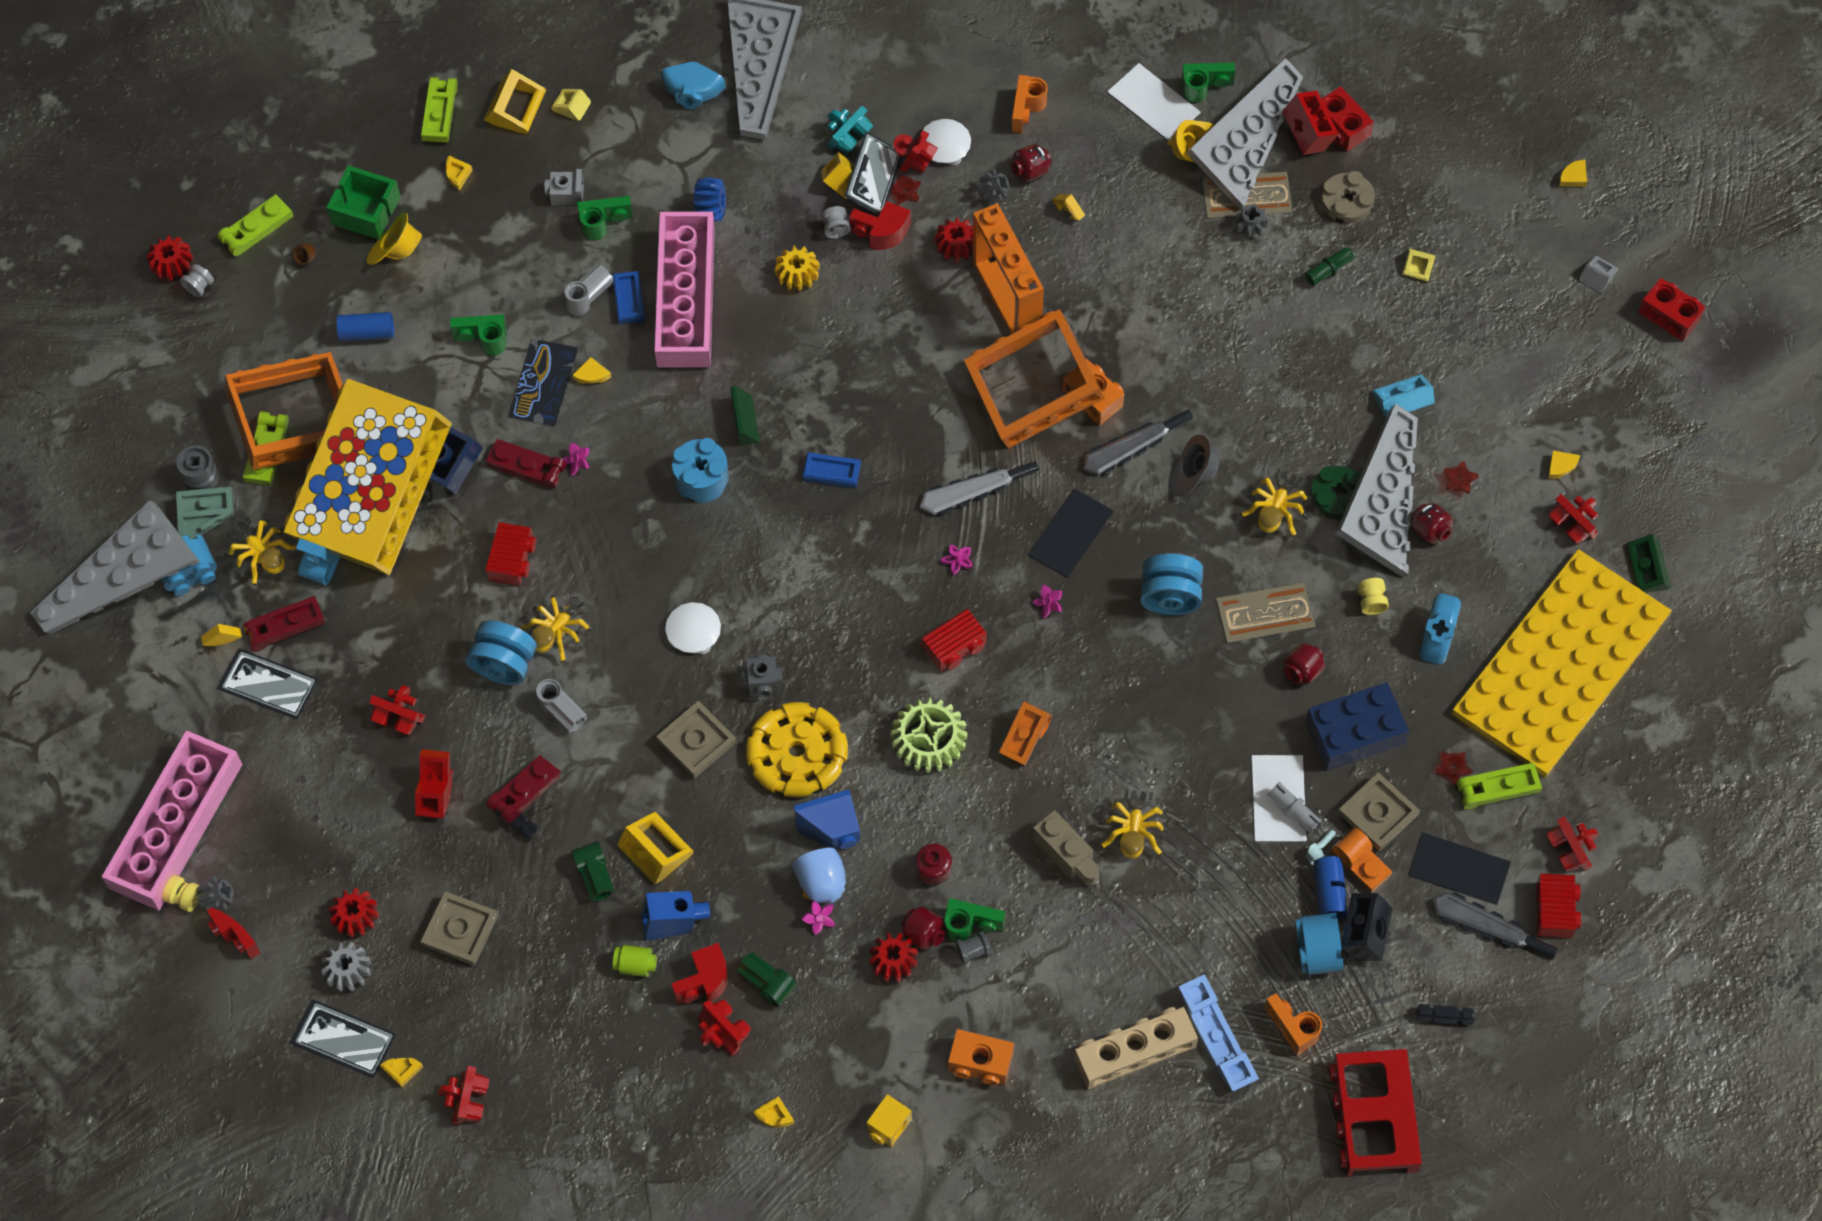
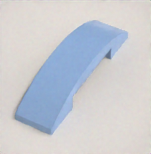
(1216, 1034)

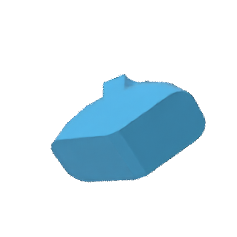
(692, 83)
(1440, 628)

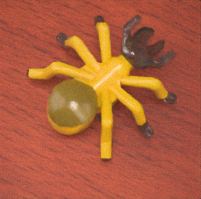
(1275, 506)
(263, 552)
(553, 630)
(1134, 828)

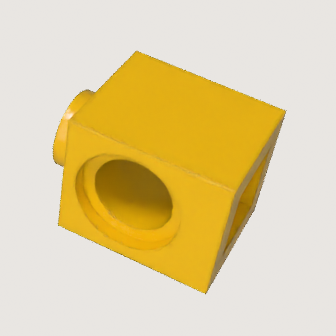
(888, 1121)

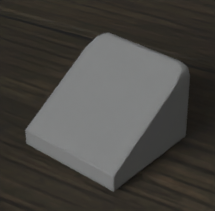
(1598, 274)

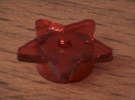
(909, 184)
(1460, 485)
(1453, 759)

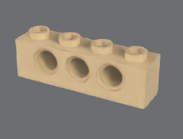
(1098, 1071)

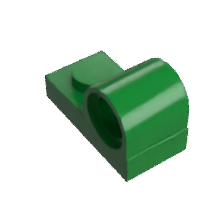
(1203, 76)
(602, 211)
(481, 328)
(971, 914)

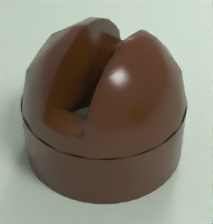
(304, 253)

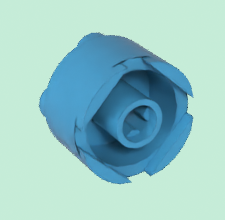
(700, 470)
(191, 575)
(1320, 944)

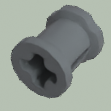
(973, 947)

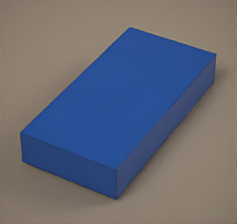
(629, 297)
(831, 470)

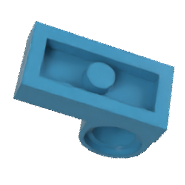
(317, 562)

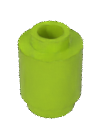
(634, 960)

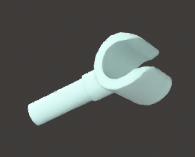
(1315, 850)

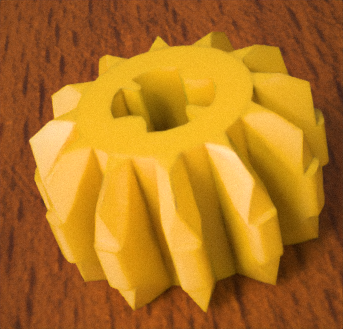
(806, 270)

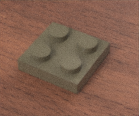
(696, 739)
(1379, 811)
(459, 928)

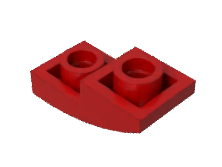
(231, 930)

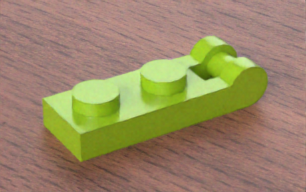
(439, 109)
(255, 225)
(265, 475)
(1499, 785)

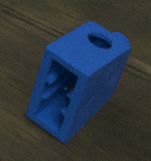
(671, 914)

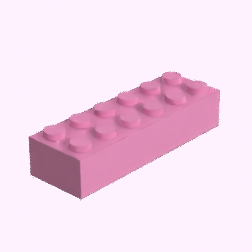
(685, 289)
(172, 819)

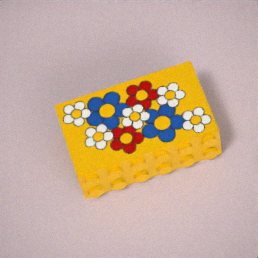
(368, 476)

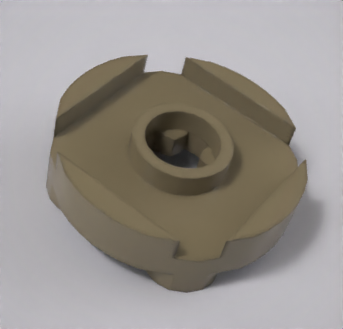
(1352, 184)

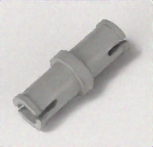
(1294, 807)

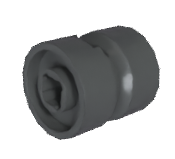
(197, 468)

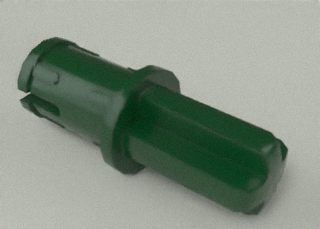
(1329, 266)

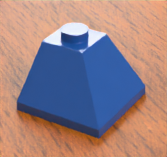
(829, 820)

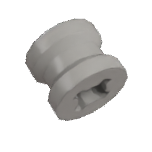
(835, 222)
(197, 280)

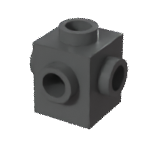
(762, 676)

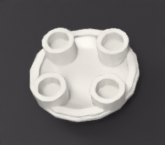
(950, 138)
(693, 628)

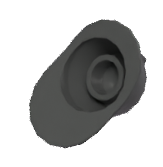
(1196, 465)

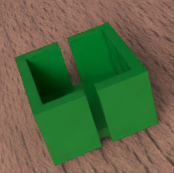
(368, 202)

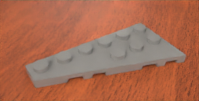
(761, 50)
(1243, 138)
(1383, 497)
(124, 565)

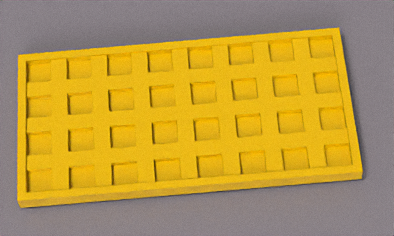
(1561, 662)

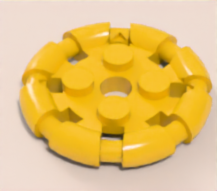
(802, 734)

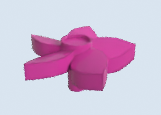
(577, 458)
(958, 559)
(1048, 601)
(819, 917)

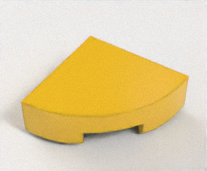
(457, 172)
(1574, 175)
(1070, 205)
(591, 372)
(1562, 464)
(221, 635)
(401, 1069)
(774, 1114)

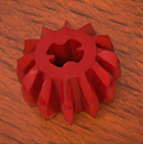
(955, 239)
(169, 258)
(357, 922)
(893, 967)

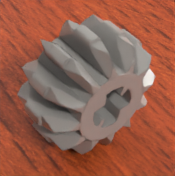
(357, 965)

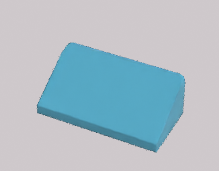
(1408, 394)

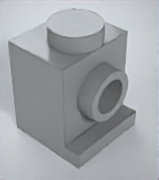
(565, 188)

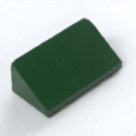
(744, 416)
(1649, 564)

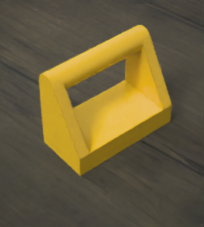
(496, 114)
(646, 854)

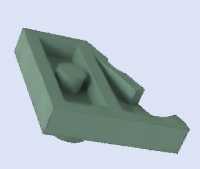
(203, 510)

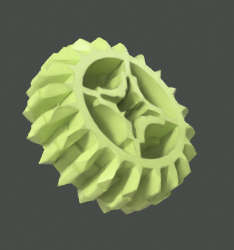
(949, 726)

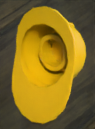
(1186, 136)
(396, 242)

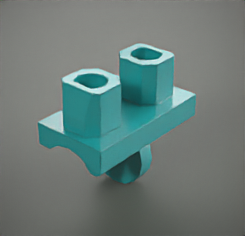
(841, 138)

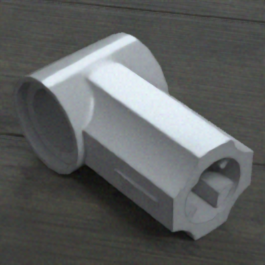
(586, 289)
(561, 707)

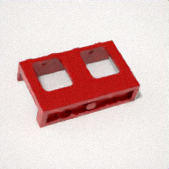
(1394, 1107)

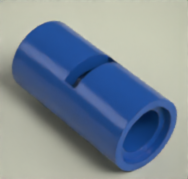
(365, 326)
(1331, 886)

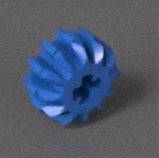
(710, 197)

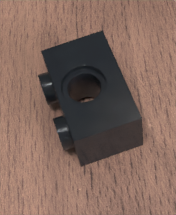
(1366, 927)

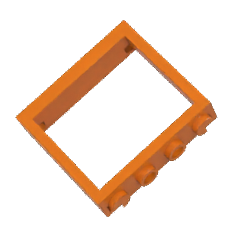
(1010, 273)
(271, 375)
(1056, 410)

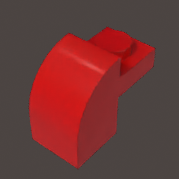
(883, 231)
(434, 785)
(710, 976)

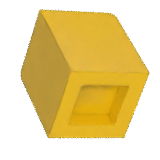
(838, 173)

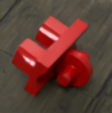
(917, 153)
(1583, 527)
(407, 718)
(1577, 857)
(719, 1029)
(469, 1083)

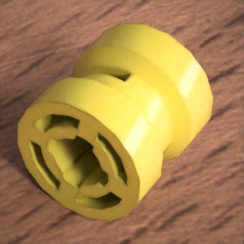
(1373, 596)
(181, 893)

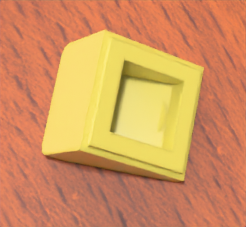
(571, 103)
(1418, 265)

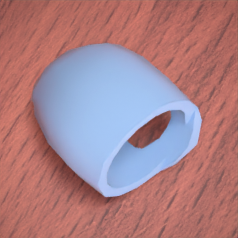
(820, 875)

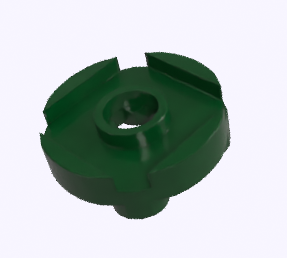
(1330, 479)

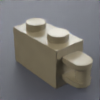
(1066, 848)

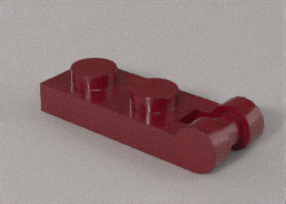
(525, 463)
(283, 623)
(524, 789)

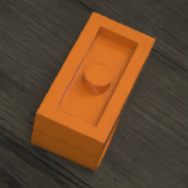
(1026, 102)
(1025, 731)
(1360, 861)
(1289, 1026)

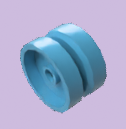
(1172, 584)
(501, 652)

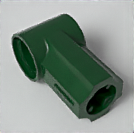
(592, 866)
(772, 983)

